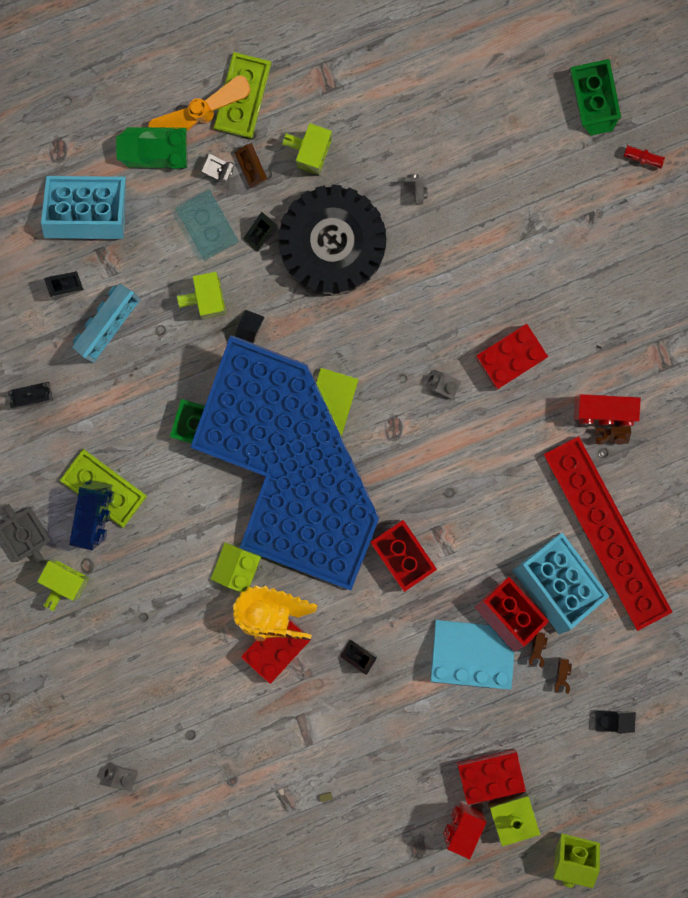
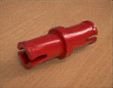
(644, 156)

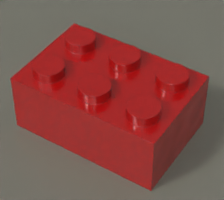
(511, 356)
(607, 409)
(403, 555)
(511, 614)
(274, 654)
(491, 776)
(464, 830)

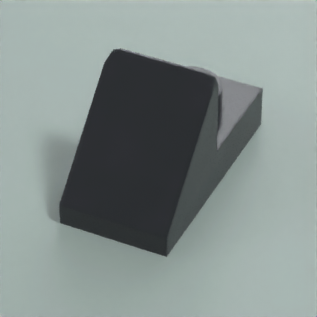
(615, 721)

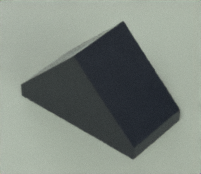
(260, 231)
(63, 285)
(249, 326)
(358, 656)

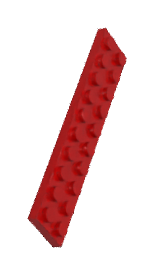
(607, 533)

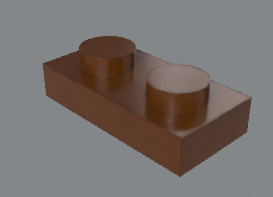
(250, 165)

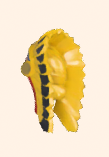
(266, 613)

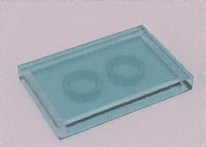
(207, 225)

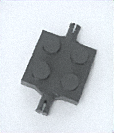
(24, 534)

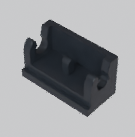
(30, 395)

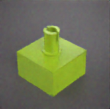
(311, 148)
(207, 296)
(62, 582)
(514, 819)
(576, 861)

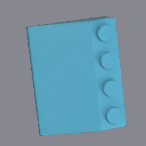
(84, 207)
(106, 322)
(560, 583)
(471, 656)

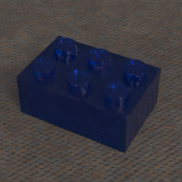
(91, 515)

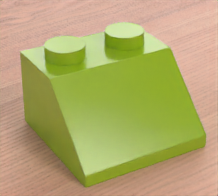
(236, 567)

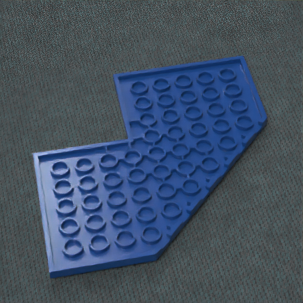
(276, 423)

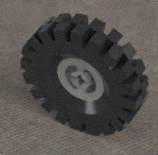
(352, 217)

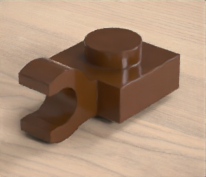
(616, 434)
(539, 643)
(564, 669)

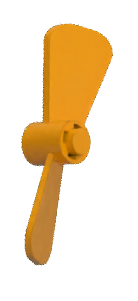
(230, 93)

